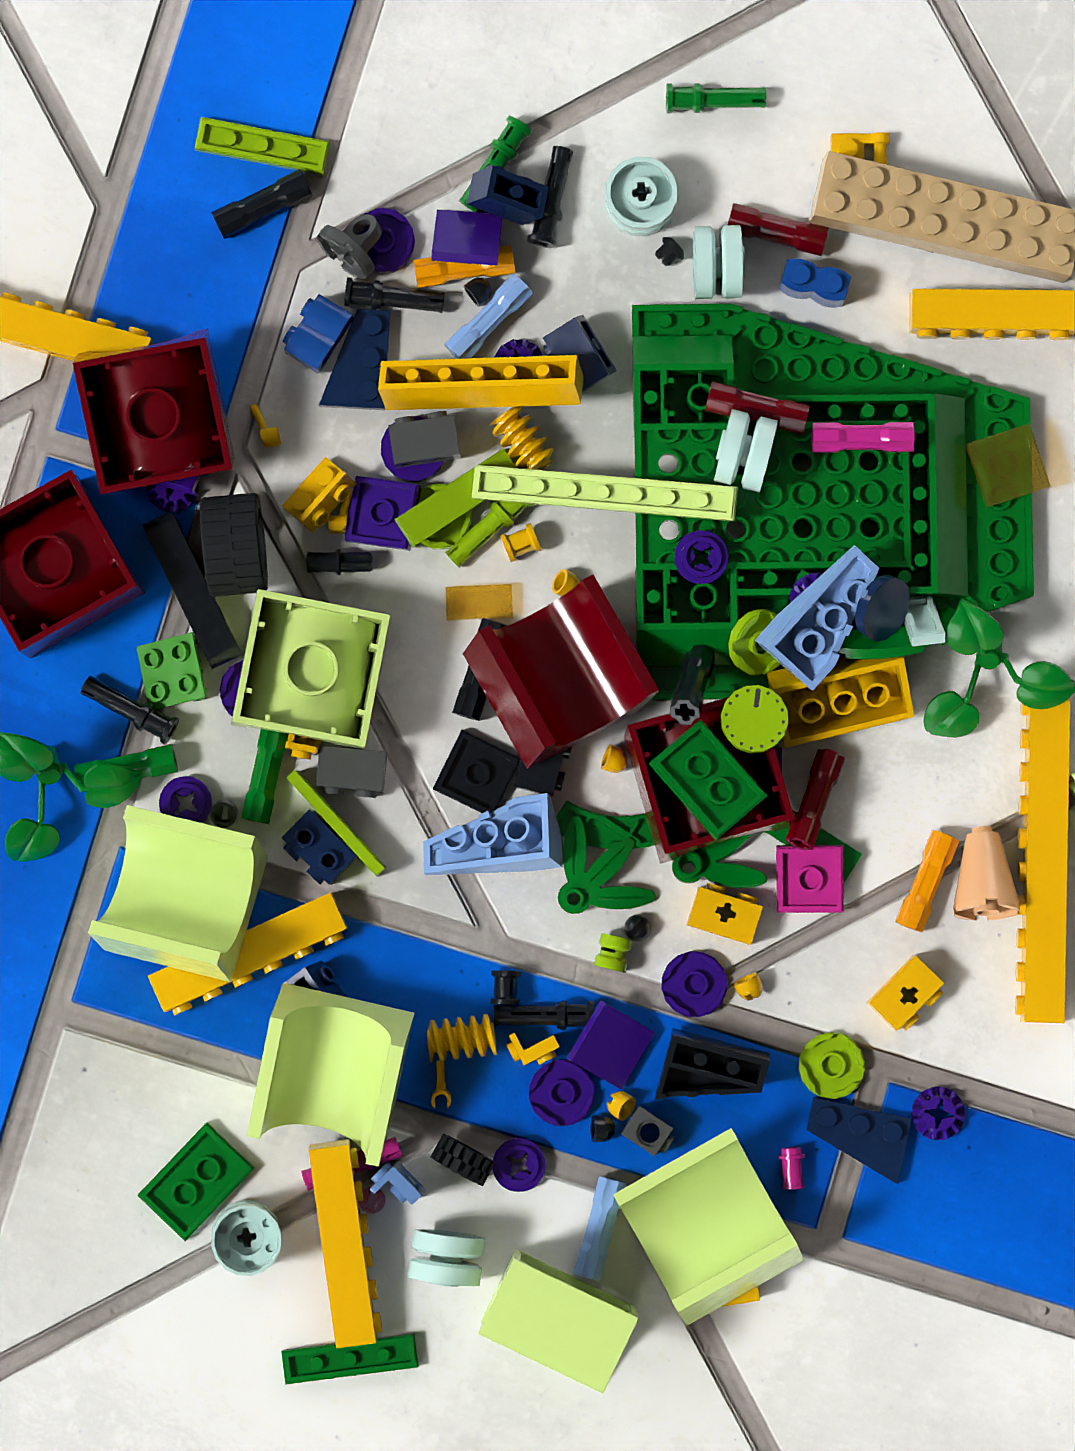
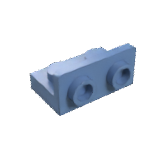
(403, 1183)

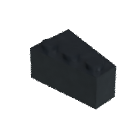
(709, 1066)

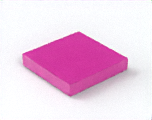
(810, 879)

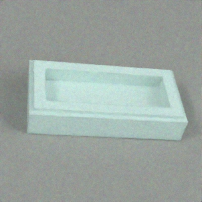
(923, 622)

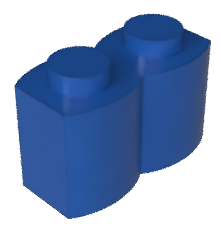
(823, 285)
(317, 333)

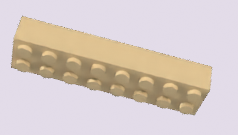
(945, 217)

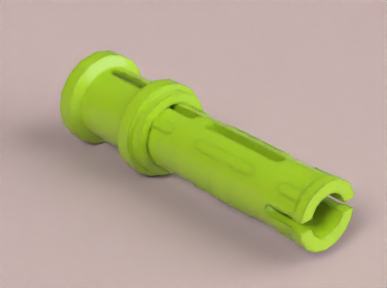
(501, 515)

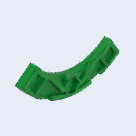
(897, 645)
(607, 830)

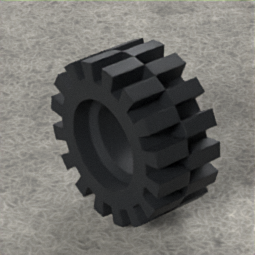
(462, 1159)

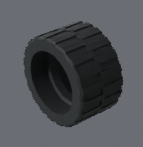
(233, 544)

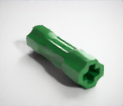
(151, 762)
(261, 792)

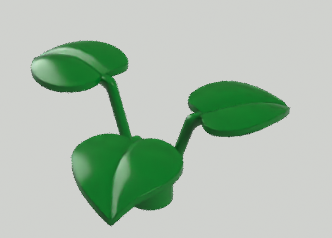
(977, 632)
(21, 757)

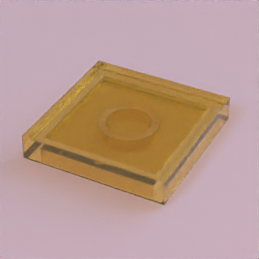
(1008, 465)

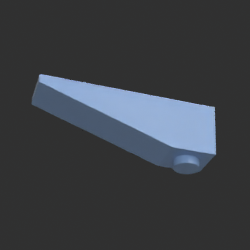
(814, 625)
(508, 839)

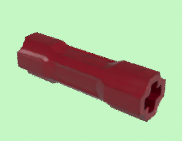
(784, 231)
(790, 414)
(807, 821)

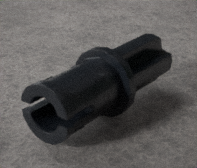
(339, 562)

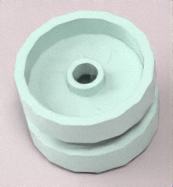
(644, 177)
(718, 262)
(745, 450)
(446, 1263)

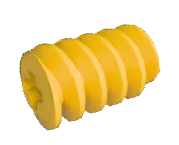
(522, 440)
(461, 1037)

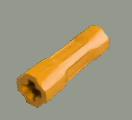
(437, 273)
(917, 904)

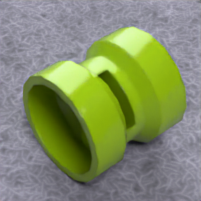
(609, 960)

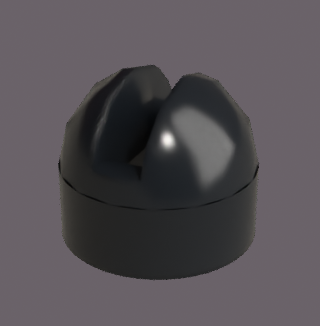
(478, 290)
(217, 810)
(643, 933)
(601, 1128)

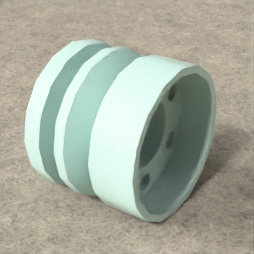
(232, 1252)

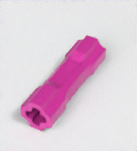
(886, 437)

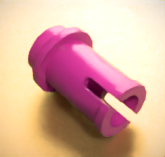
(792, 1167)

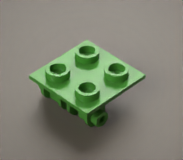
(172, 671)

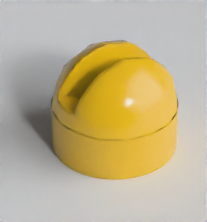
(564, 582)
(614, 759)
(749, 986)
(621, 1105)

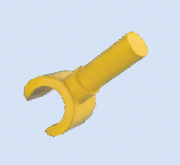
(269, 436)
(338, 523)
(440, 1085)

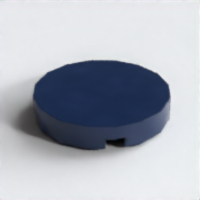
(883, 608)

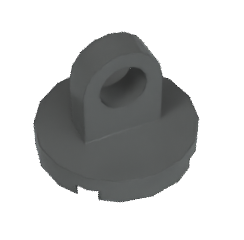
(351, 246)

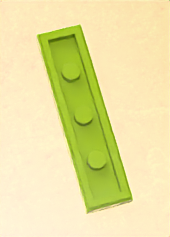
(262, 146)
(445, 504)
(336, 822)

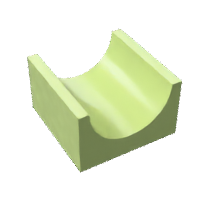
(310, 669)
(182, 894)
(331, 1067)
(708, 1227)
(559, 1321)

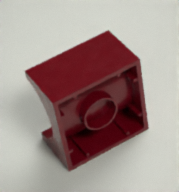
(154, 412)
(58, 566)
(561, 673)
(670, 821)

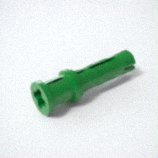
(698, 98)
(503, 149)

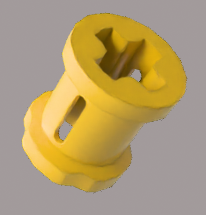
(520, 542)

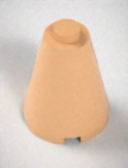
(985, 879)

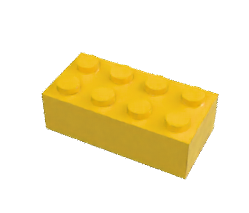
(847, 700)

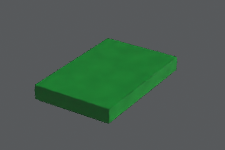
(708, 779)
(196, 1181)

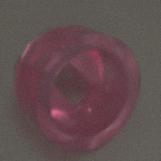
(379, 1201)

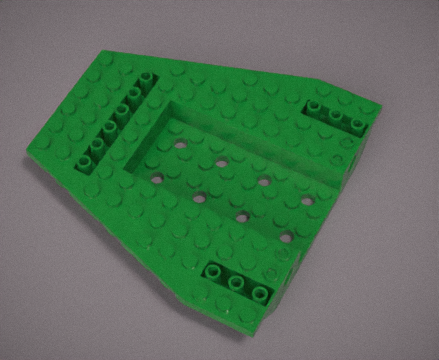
(923, 500)

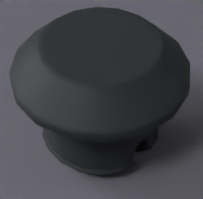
(669, 250)

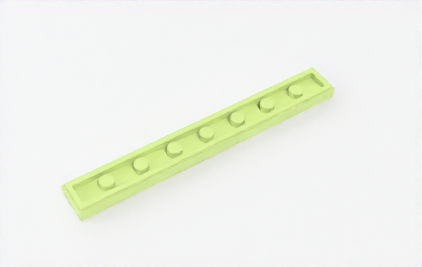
(605, 493)

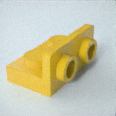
(319, 495)

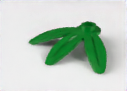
(604, 868)
(724, 874)

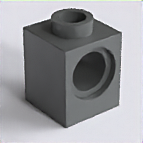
(634, 1125)

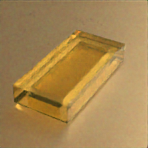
(479, 602)

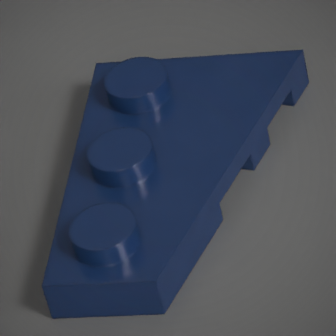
(358, 365)
(863, 1134)

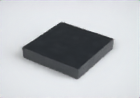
(476, 773)

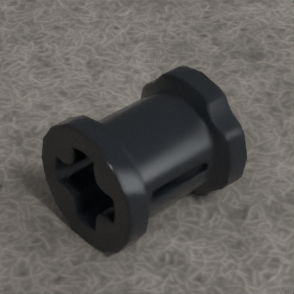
(505, 987)

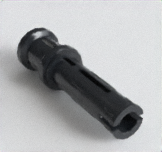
(545, 228)
(378, 295)
(142, 715)
(562, 1015)

